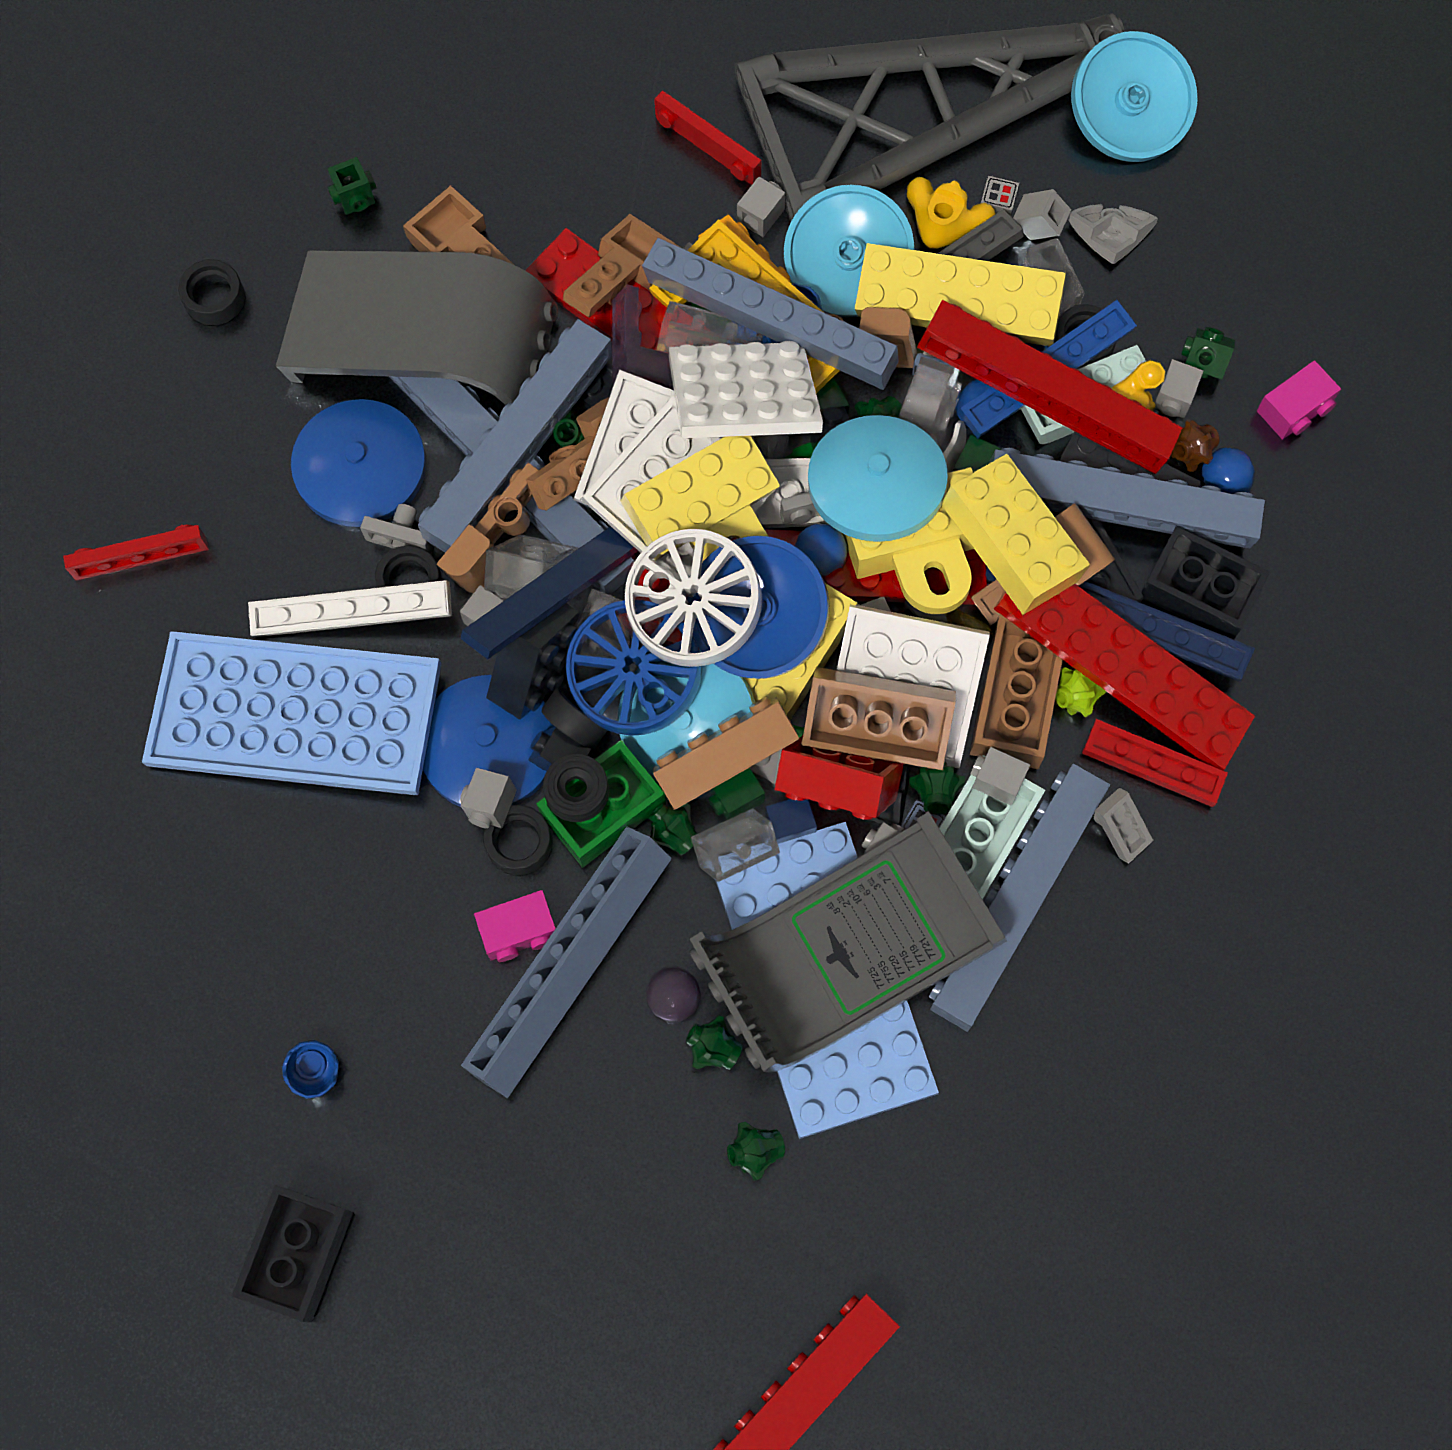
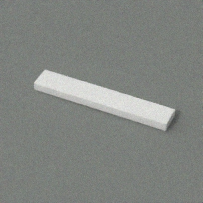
(350, 608)

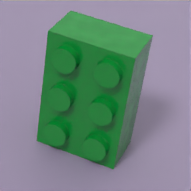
(630, 802)

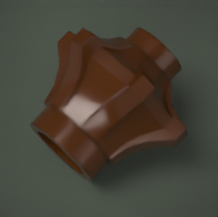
(1195, 444)

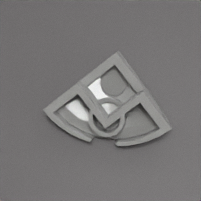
(1111, 230)

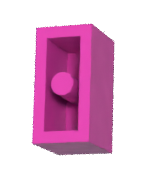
(1299, 400)
(515, 926)

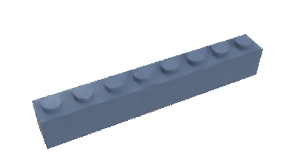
(771, 313)
(518, 434)
(1142, 500)
(1023, 891)
(566, 962)

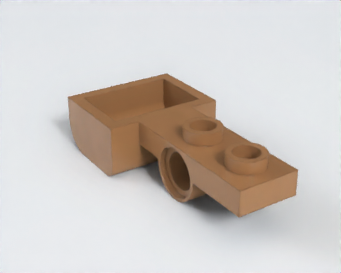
(450, 226)
(621, 261)
(892, 326)
(566, 464)
(1084, 538)
(467, 555)

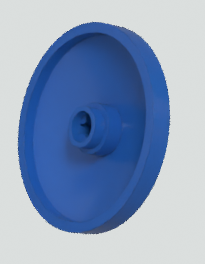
(358, 462)
(791, 611)
(477, 733)

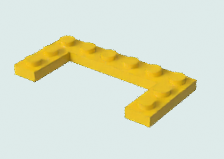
(731, 252)

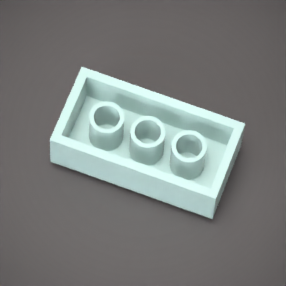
(986, 829)

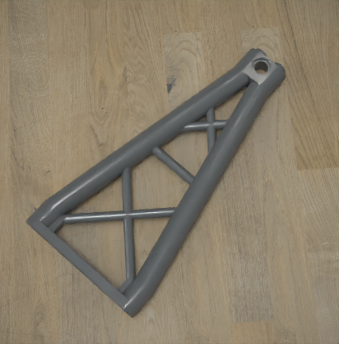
(985, 50)

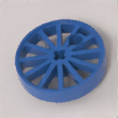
(624, 678)

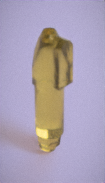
(965, 620)

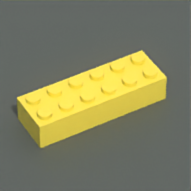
(1008, 296)

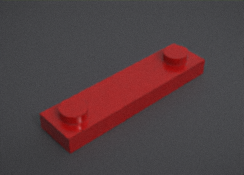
(705, 136)
(137, 552)
(1155, 763)

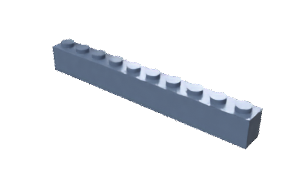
(464, 421)

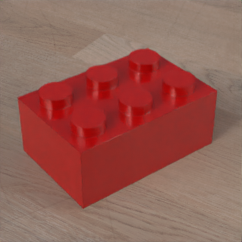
(838, 779)

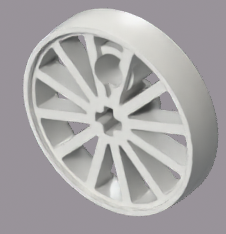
(674, 598)

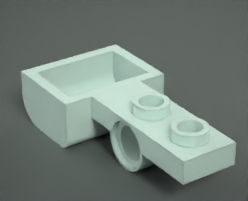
(1105, 371)

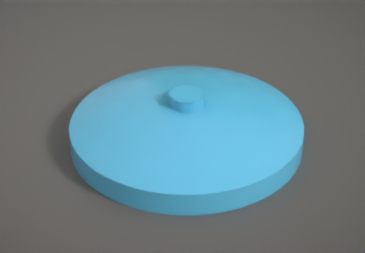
(1134, 96)
(830, 239)
(877, 478)
(716, 700)

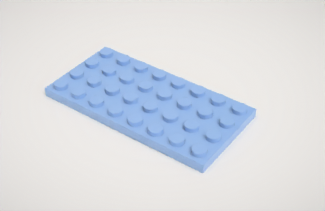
(293, 713)
(873, 1066)

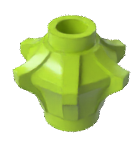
(1077, 692)

